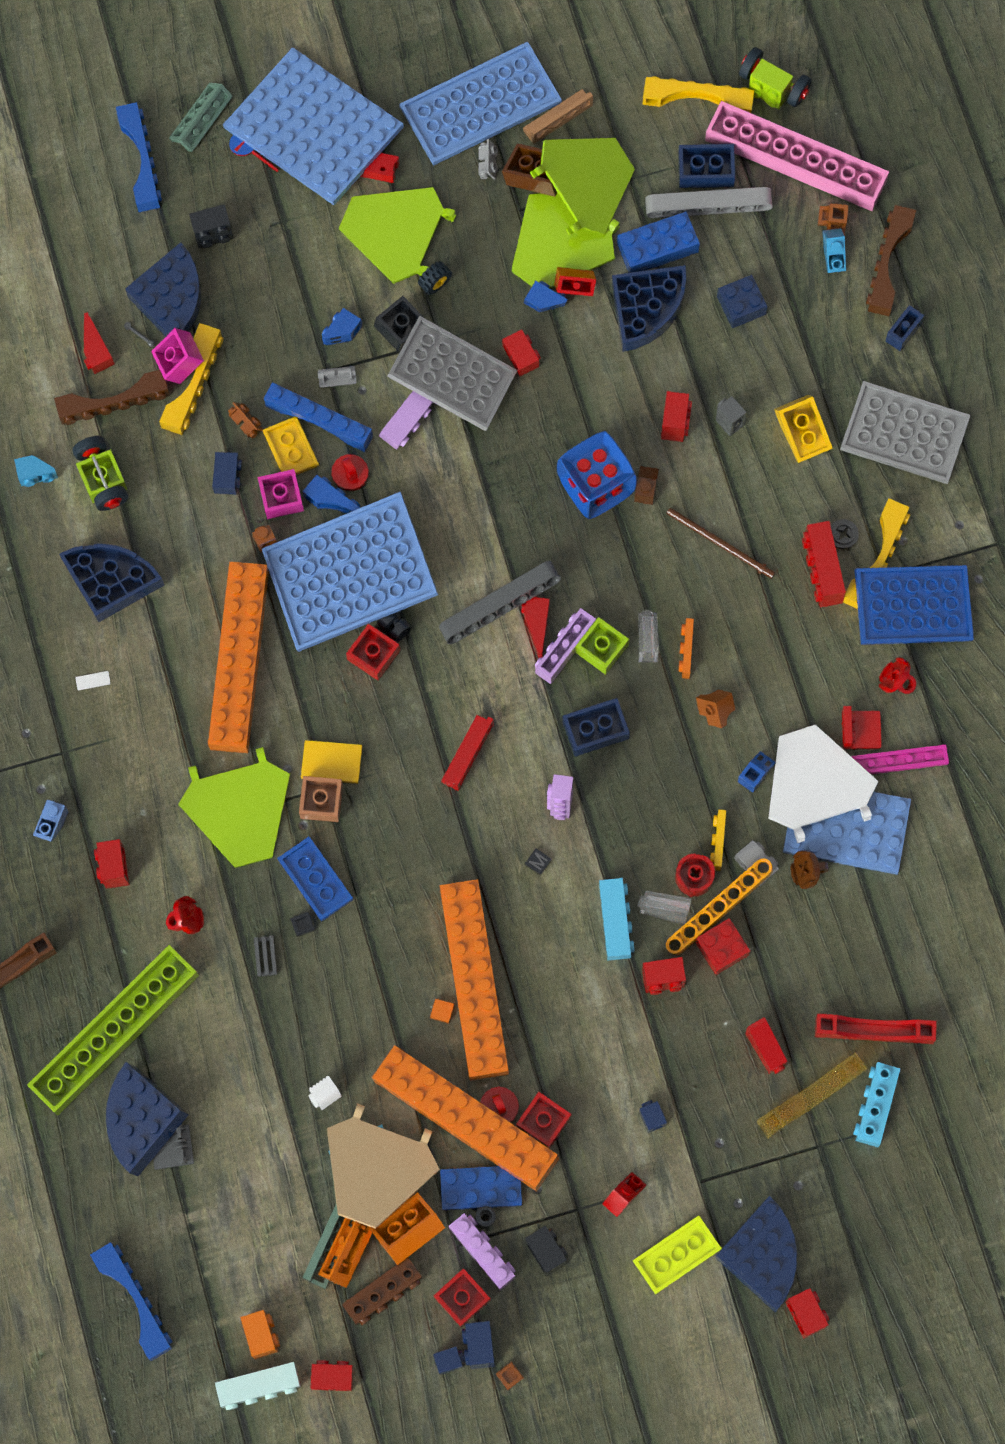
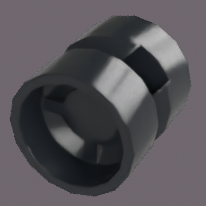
(395, 626)

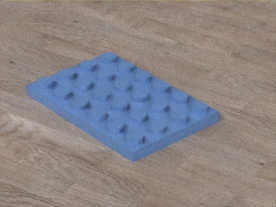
(857, 843)

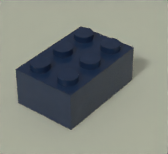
(706, 165)
(595, 727)
(480, 1345)

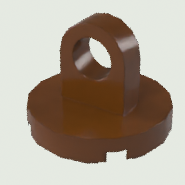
(807, 869)

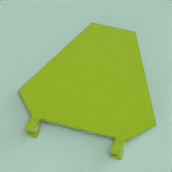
(588, 178)
(395, 229)
(547, 245)
(239, 809)

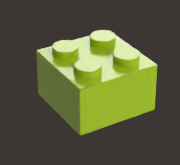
(602, 645)

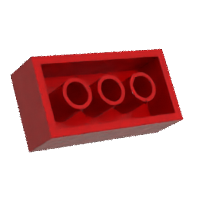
(824, 564)

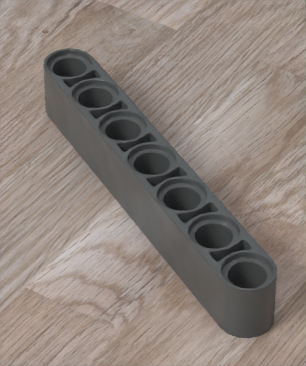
(499, 602)

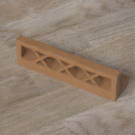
(558, 116)

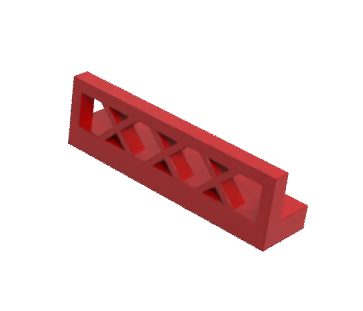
(467, 752)

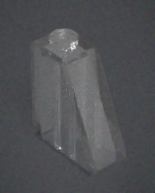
(648, 637)
(665, 906)

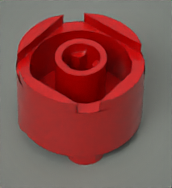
(698, 864)

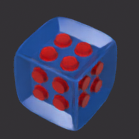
(596, 474)

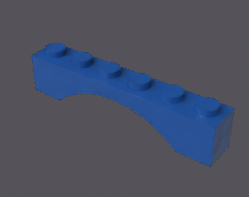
(144, 189)
(344, 428)
(325, 496)
(152, 1338)

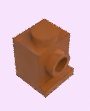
(263, 537)

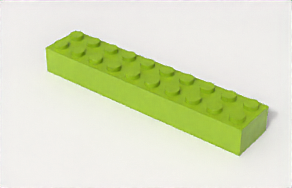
(113, 1030)

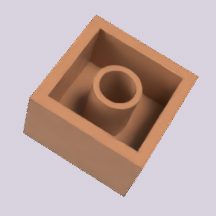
(321, 799)

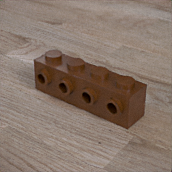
(382, 1291)

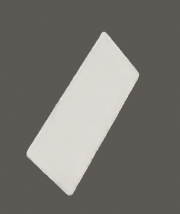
(93, 680)

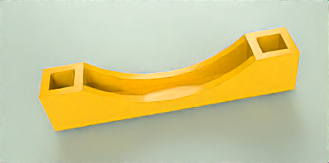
(662, 91)
(177, 413)
(891, 521)

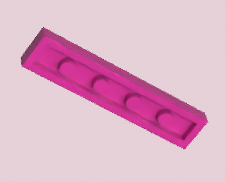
(904, 759)

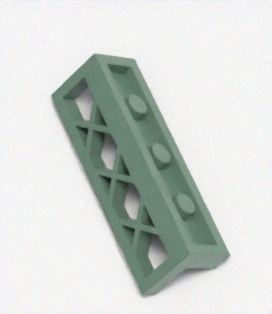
(199, 117)
(321, 1248)

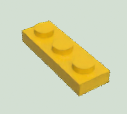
(718, 839)

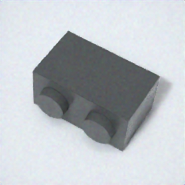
(730, 415)

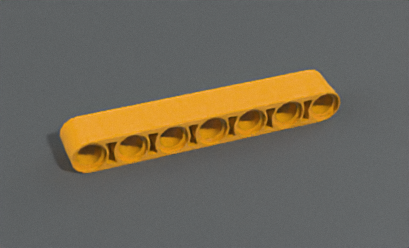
(723, 897)

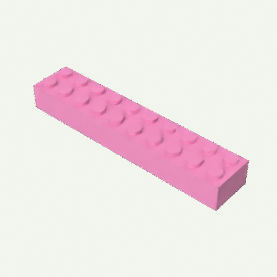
(797, 156)

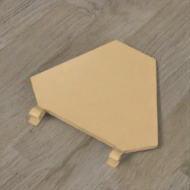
(376, 1168)

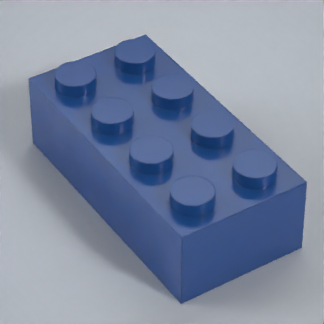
(658, 243)

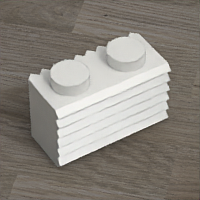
(324, 1093)

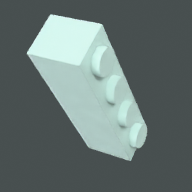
(258, 1385)

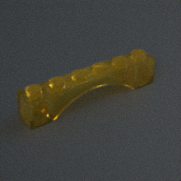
(812, 1095)

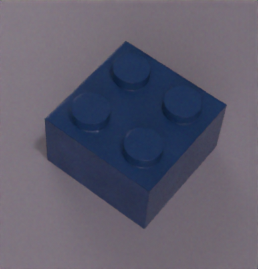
(742, 301)

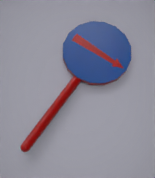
(242, 149)

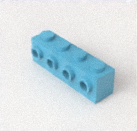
(877, 1104)

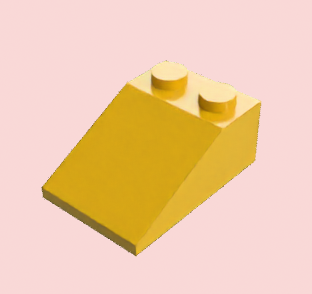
(803, 428)

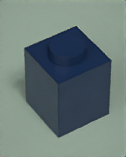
(652, 1116)
(449, 1360)

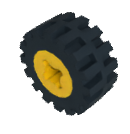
(434, 277)

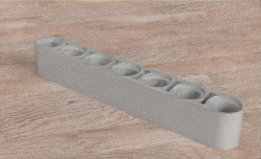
(709, 202)

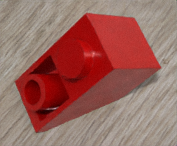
(624, 1194)

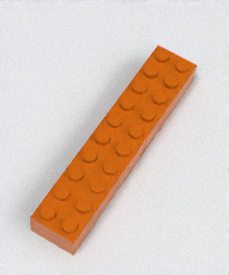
(238, 657)
(474, 980)
(465, 1118)

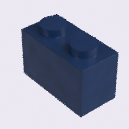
(904, 328)
(226, 473)

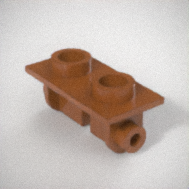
(241, 413)

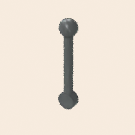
(151, 343)

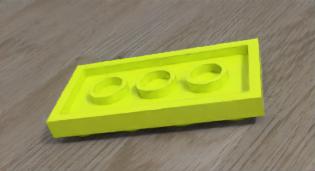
(677, 1255)

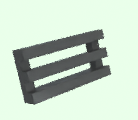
(258, 964)

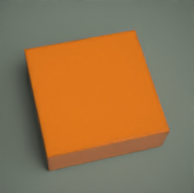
(442, 1011)

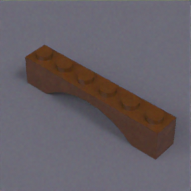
(883, 294)
(74, 407)
(26, 958)

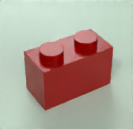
(575, 281)
(520, 352)
(332, 1377)

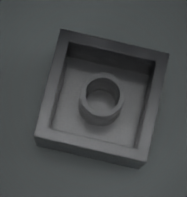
(211, 226)
(397, 322)
(546, 1251)

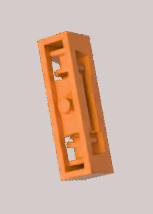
(348, 1248)

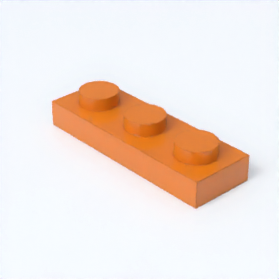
(686, 648)

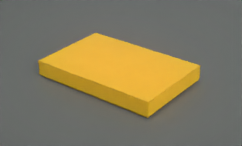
(290, 446)
(332, 761)

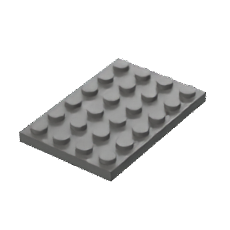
(452, 373)
(905, 432)

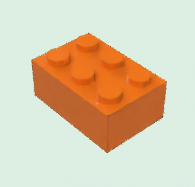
(408, 1228)

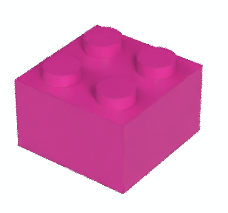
(177, 356)
(280, 494)

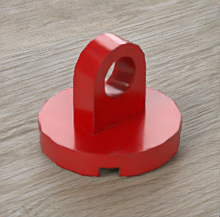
(350, 472)
(895, 675)
(187, 915)
(501, 1102)

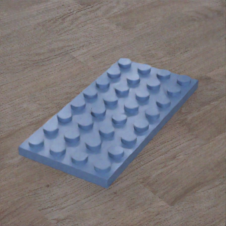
(480, 103)

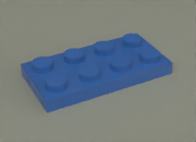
(315, 879)
(478, 1188)

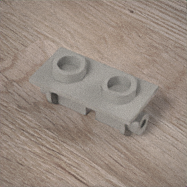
(488, 152)
(337, 376)

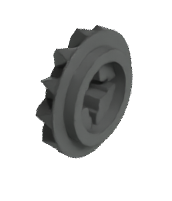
(852, 533)

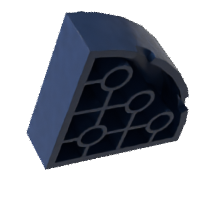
(169, 291)
(647, 303)
(110, 577)
(139, 1118)
(763, 1254)

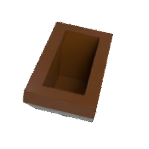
(646, 485)

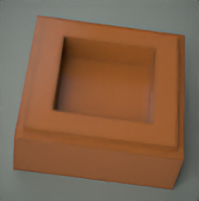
(509, 1375)

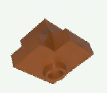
(833, 216)
(716, 707)

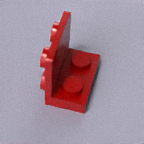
(861, 729)

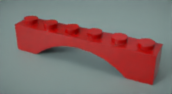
(875, 1030)

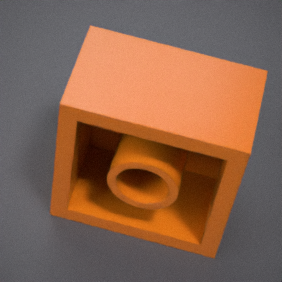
(260, 1334)

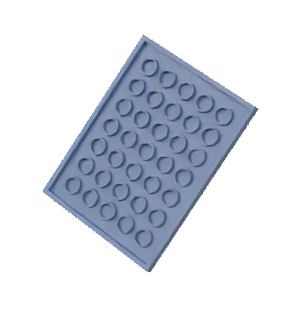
(313, 126)
(349, 571)

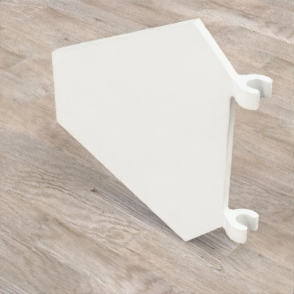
(816, 781)

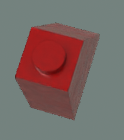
(766, 1046)

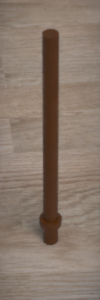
(762, 569)

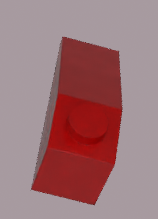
(95, 350)
(536, 619)

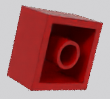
(676, 416)
(373, 652)
(111, 863)
(722, 946)
(664, 975)
(544, 1120)
(462, 1298)
(807, 1313)

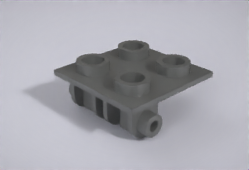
(176, 1150)

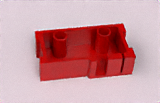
(382, 168)

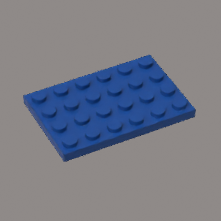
(913, 604)

